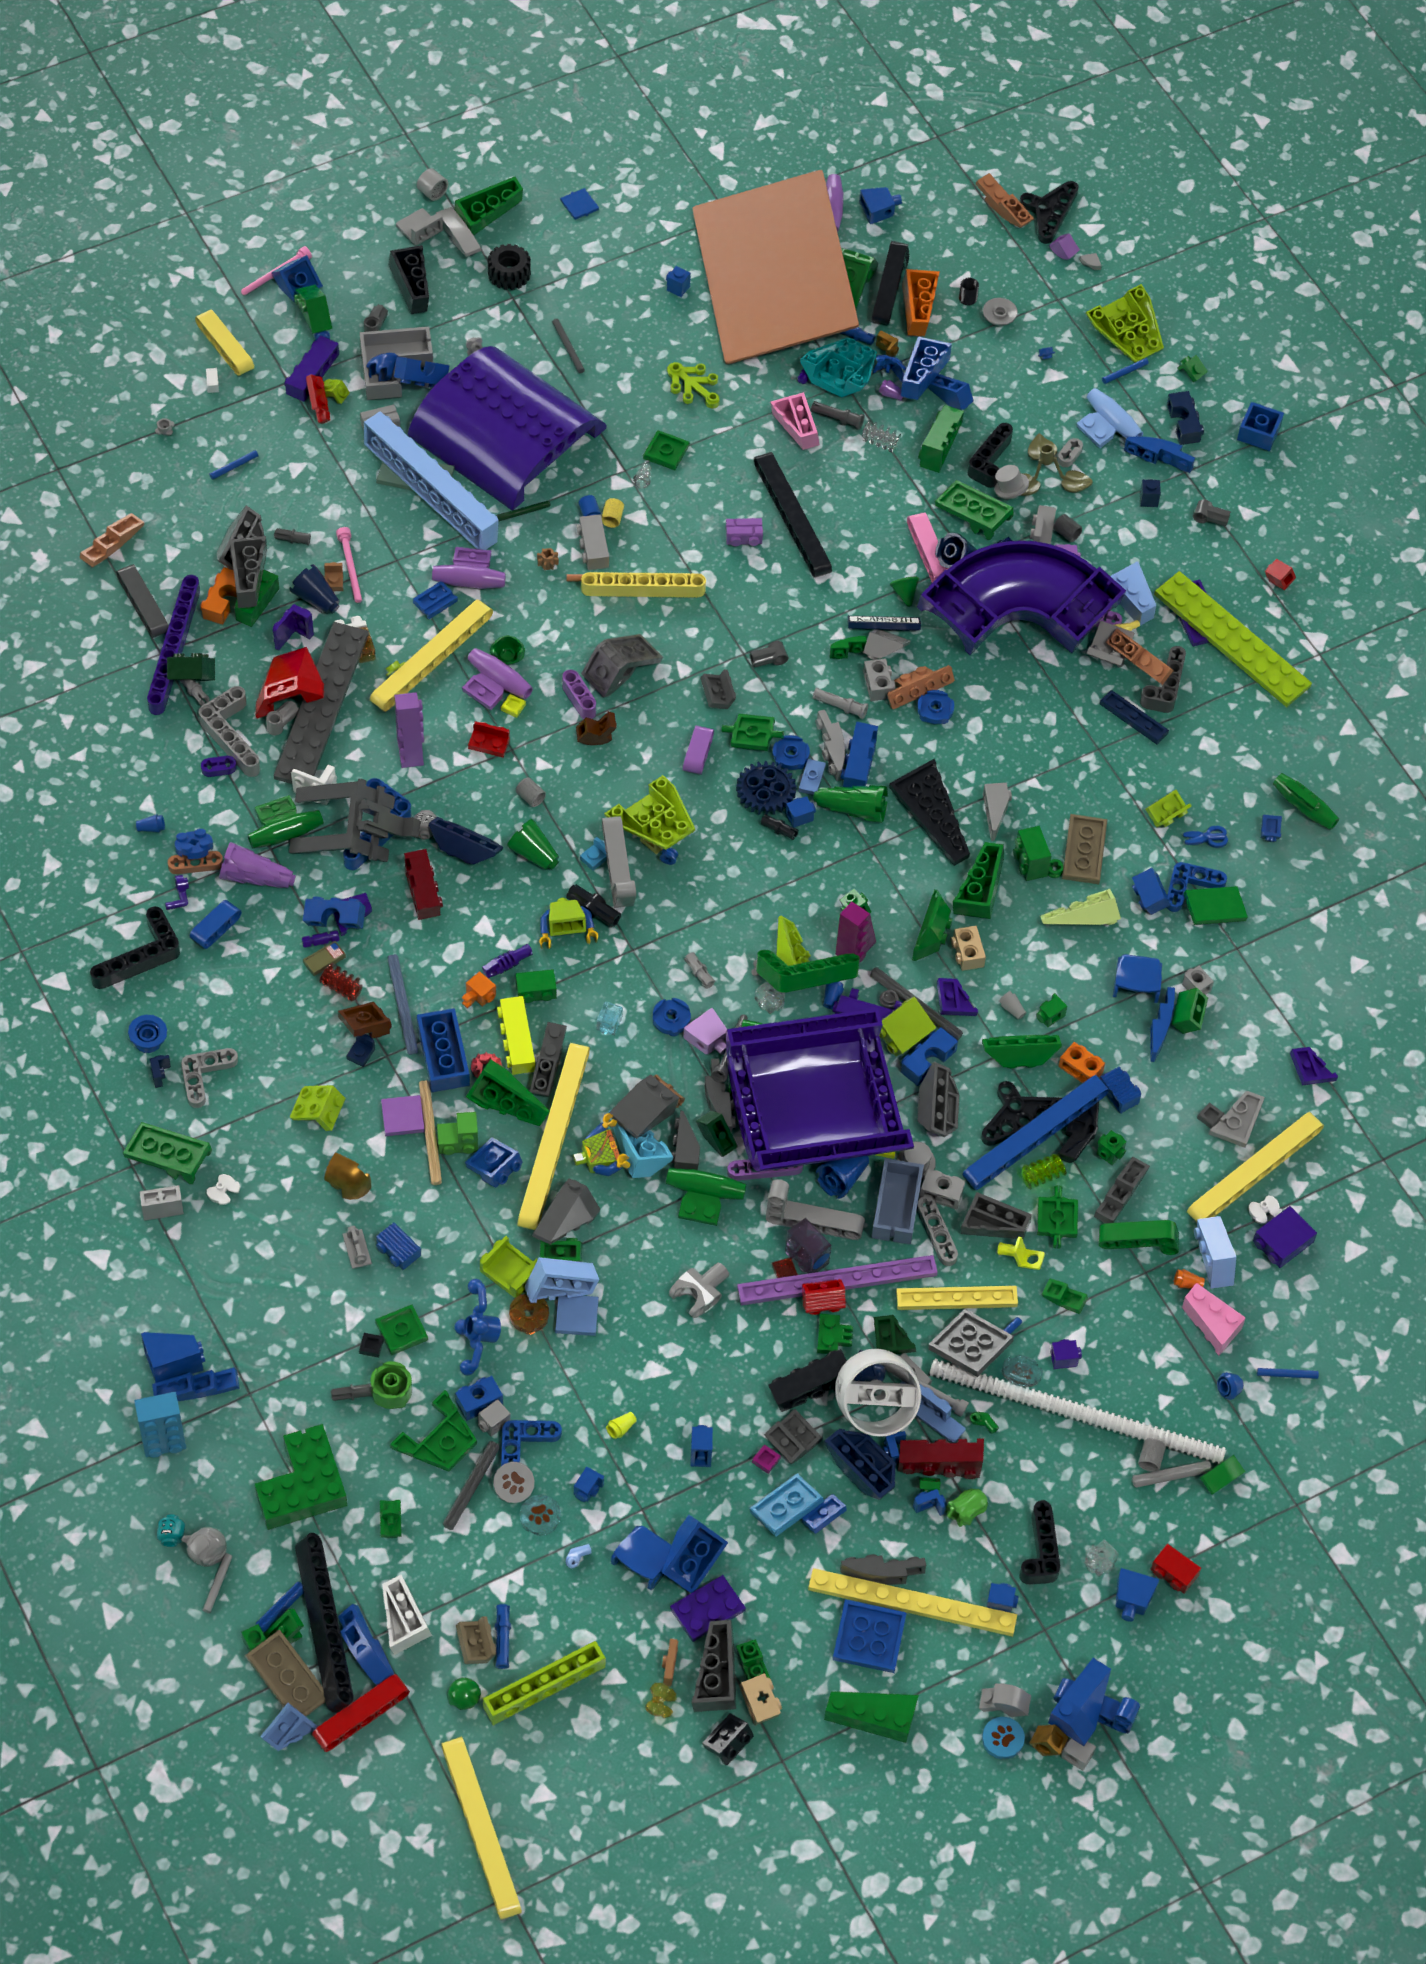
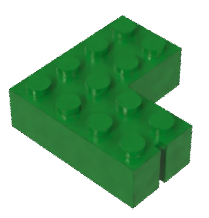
(310, 1488)

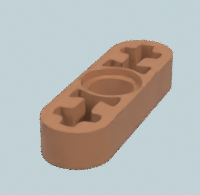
(182, 869)

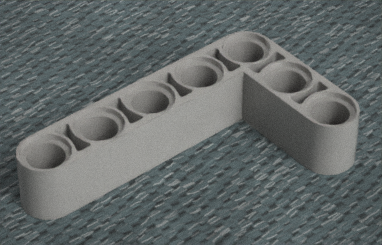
(232, 702)
(622, 886)
(825, 1220)

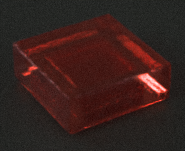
(784, 1268)

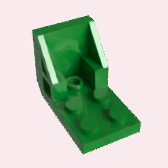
(860, 270)

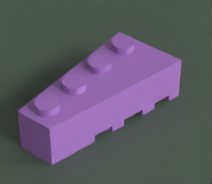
(409, 729)

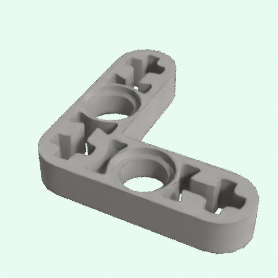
(199, 1067)

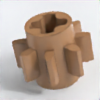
(547, 559)

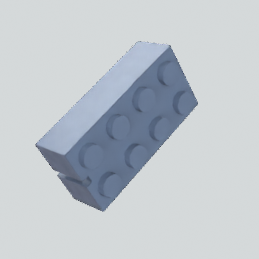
(897, 1201)

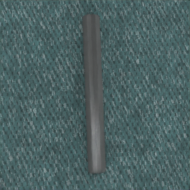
(471, 1485)

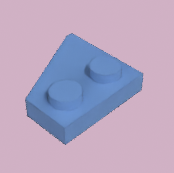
(287, 1728)

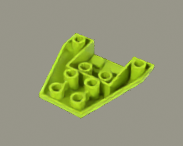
(1129, 324)
(658, 816)

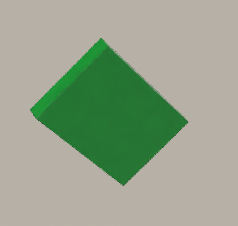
(1215, 905)

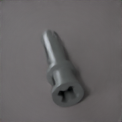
(845, 417)

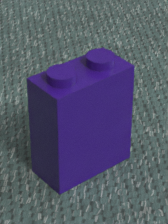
(1284, 1237)

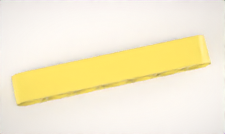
(643, 584)

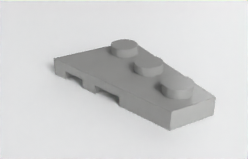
(1239, 1120)

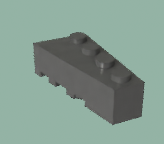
(248, 566)
(716, 1677)

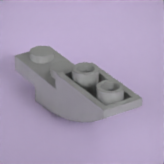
(833, 743)

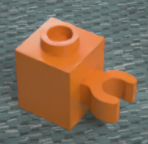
(479, 989)

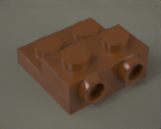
(365, 1019)

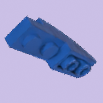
(1157, 449)
(363, 1646)

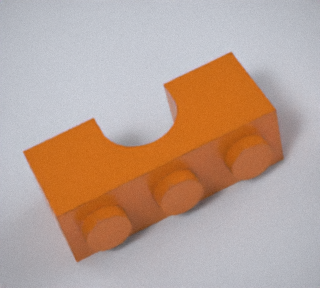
(215, 607)

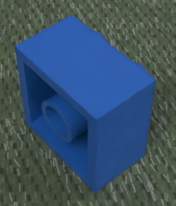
(1260, 426)

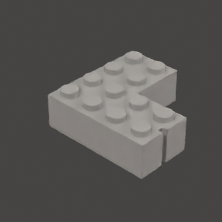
(406, 343)

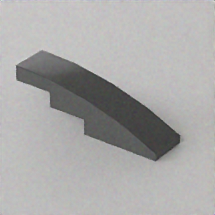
(1121, 1191)

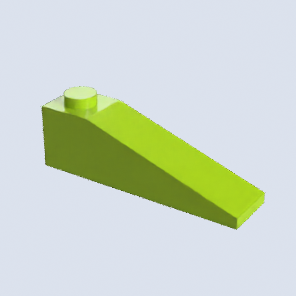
(789, 943)

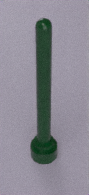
(524, 510)

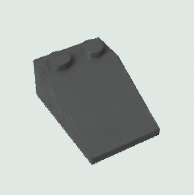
(645, 1106)

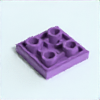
(402, 1115)

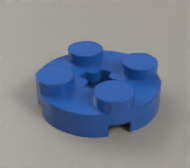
(935, 716)
(788, 761)
(193, 844)
(671, 1026)

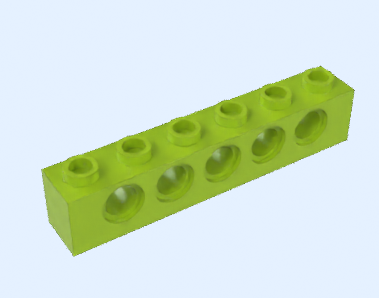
(544, 1682)

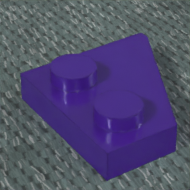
(953, 998)
(1310, 1067)

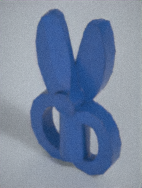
(1200, 837)

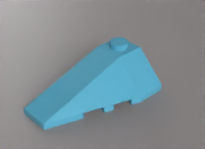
(644, 1153)

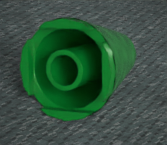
(534, 846)

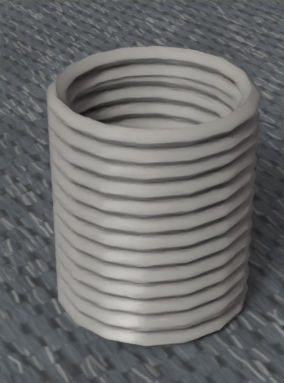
(530, 792)
(1152, 1455)

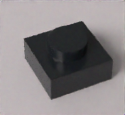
(371, 1345)

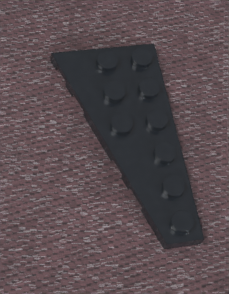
(930, 805)

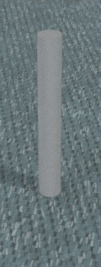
(217, 1583)

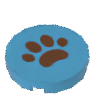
(1003, 1737)

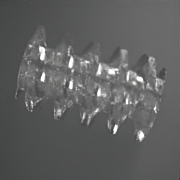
(880, 437)

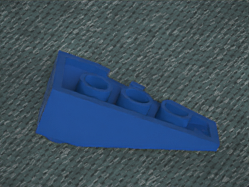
(1081, 1704)

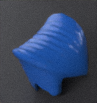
(382, 365)

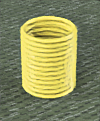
(612, 512)

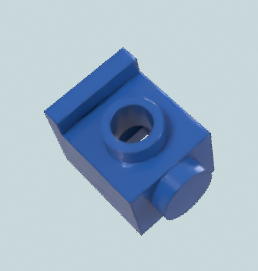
(588, 1484)

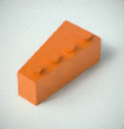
(918, 294)

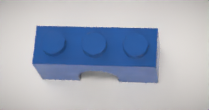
(410, 370)
(318, 911)
(938, 1045)

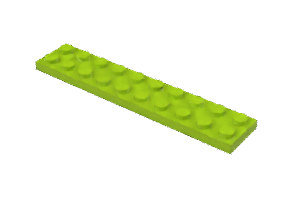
(1233, 639)

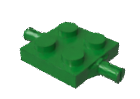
(752, 732)
(1057, 1217)

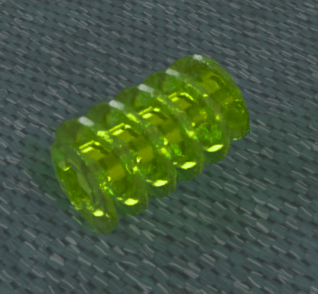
(1042, 1169)

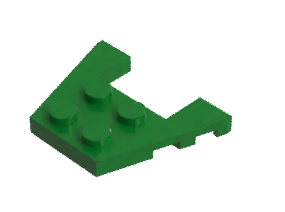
(446, 1443)

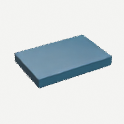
(786, 1505)

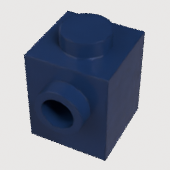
(1150, 493)

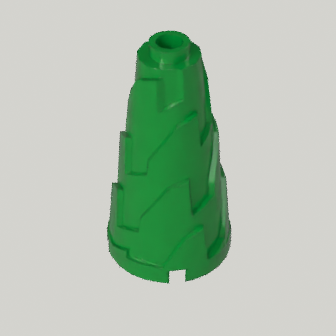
(856, 801)

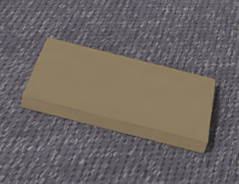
(1084, 849)
(286, 1674)

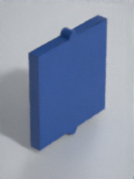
(579, 203)

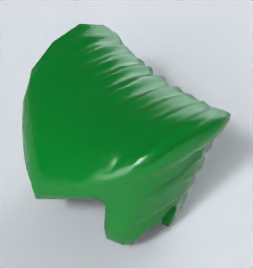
(508, 649)

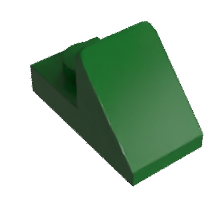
(289, 1625)

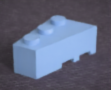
(1138, 598)
(1216, 1251)
(560, 1278)

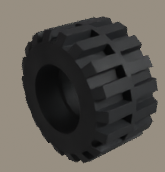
(509, 267)

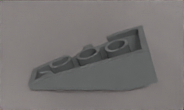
(567, 1212)

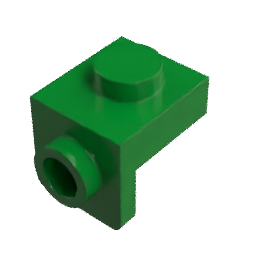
(1193, 367)

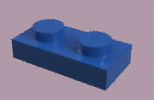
(824, 1514)

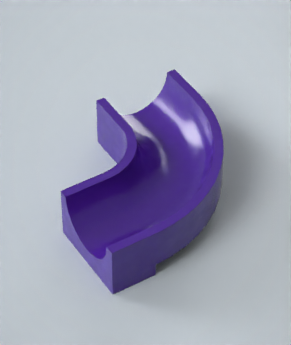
(1022, 583)

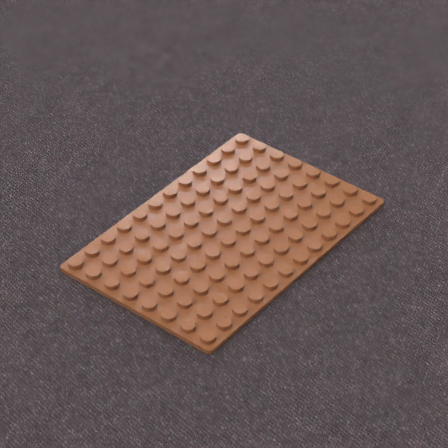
(775, 267)

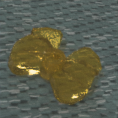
(660, 1694)

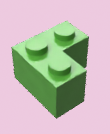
(459, 1136)

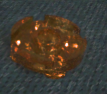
(528, 1324)

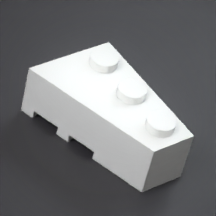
(404, 1618)

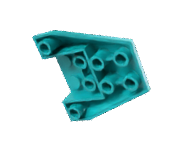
(840, 366)

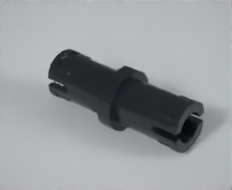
(779, 827)

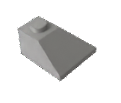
(883, 643)

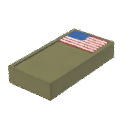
(323, 958)

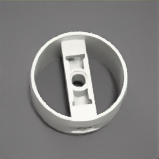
(893, 1394)

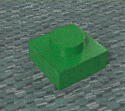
(929, 1484)

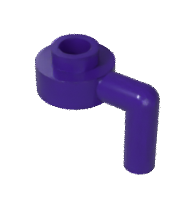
(181, 886)

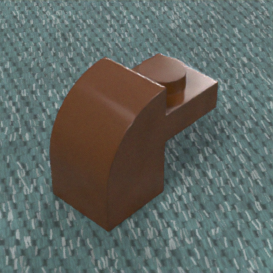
(596, 732)

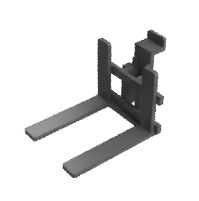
(362, 800)

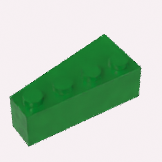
(940, 438)
(979, 890)
(873, 1712)

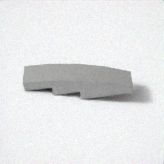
(460, 233)

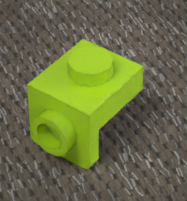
(336, 389)

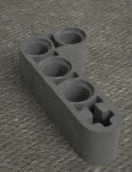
(1164, 697)

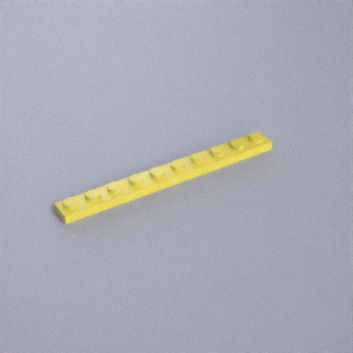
(912, 1602)

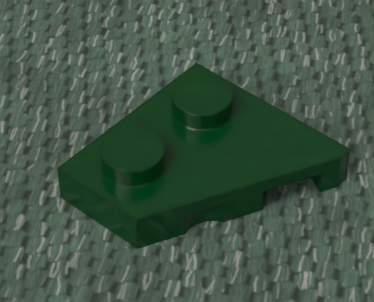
(892, 1336)

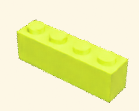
(517, 1035)

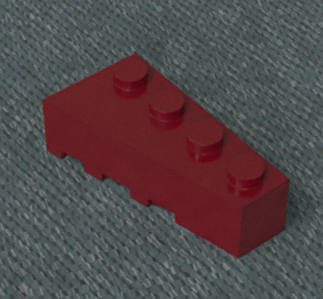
(942, 1458)

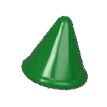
(906, 588)

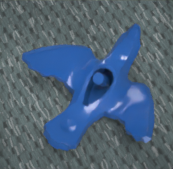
(890, 363)

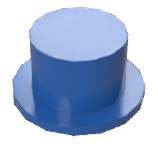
(147, 1033)

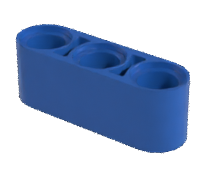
(215, 924)

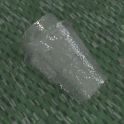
(643, 476)

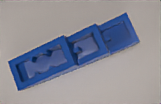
(1160, 1026)
(199, 1385)

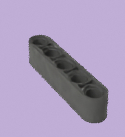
(142, 601)

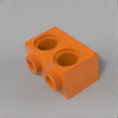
(1079, 1067)

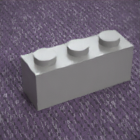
(593, 542)

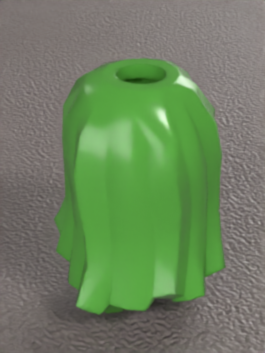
(967, 1506)

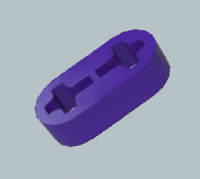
(218, 766)

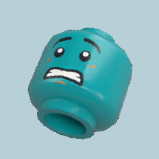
(170, 1530)

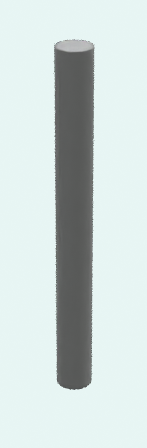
(568, 345)

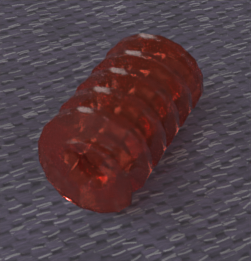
(340, 983)

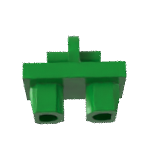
(390, 1519)

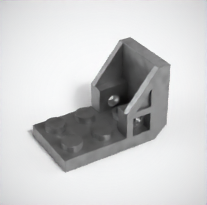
(616, 660)

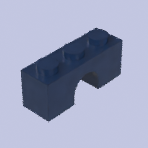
(1183, 406)

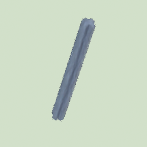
(402, 1003)

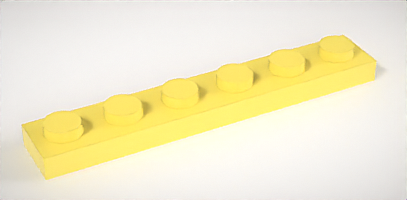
(956, 1297)

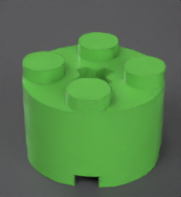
(391, 1385)

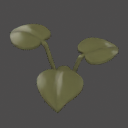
(1045, 452)

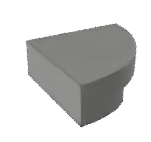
(1091, 260)

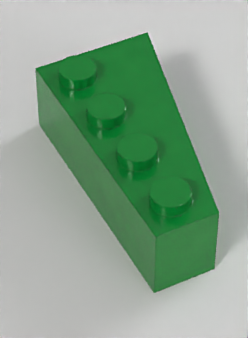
(488, 204)

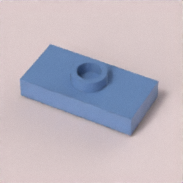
(812, 776)

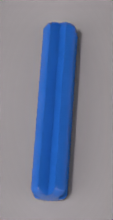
(280, 1606)

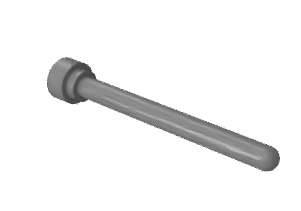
(958, 1406)

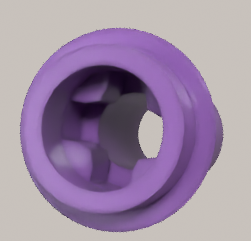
(890, 390)

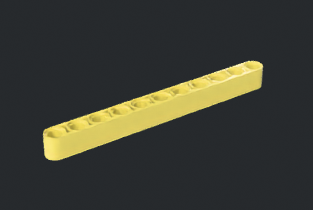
(553, 1136)

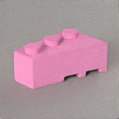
(796, 419)
(1213, 1317)

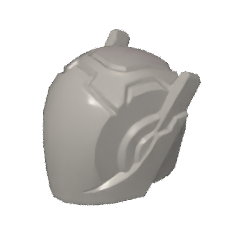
(206, 1546)

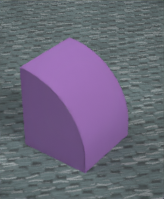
(1064, 247)

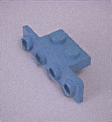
(937, 1413)

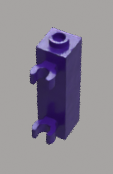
(852, 1004)

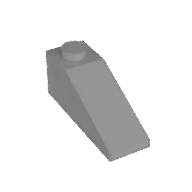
(996, 802)

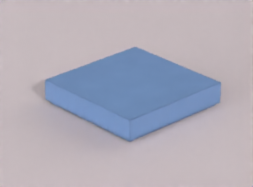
(577, 1315)

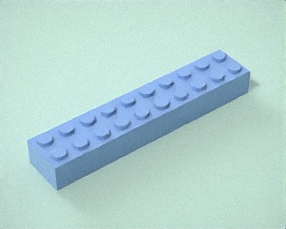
(430, 481)

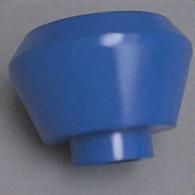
(1229, 1385)

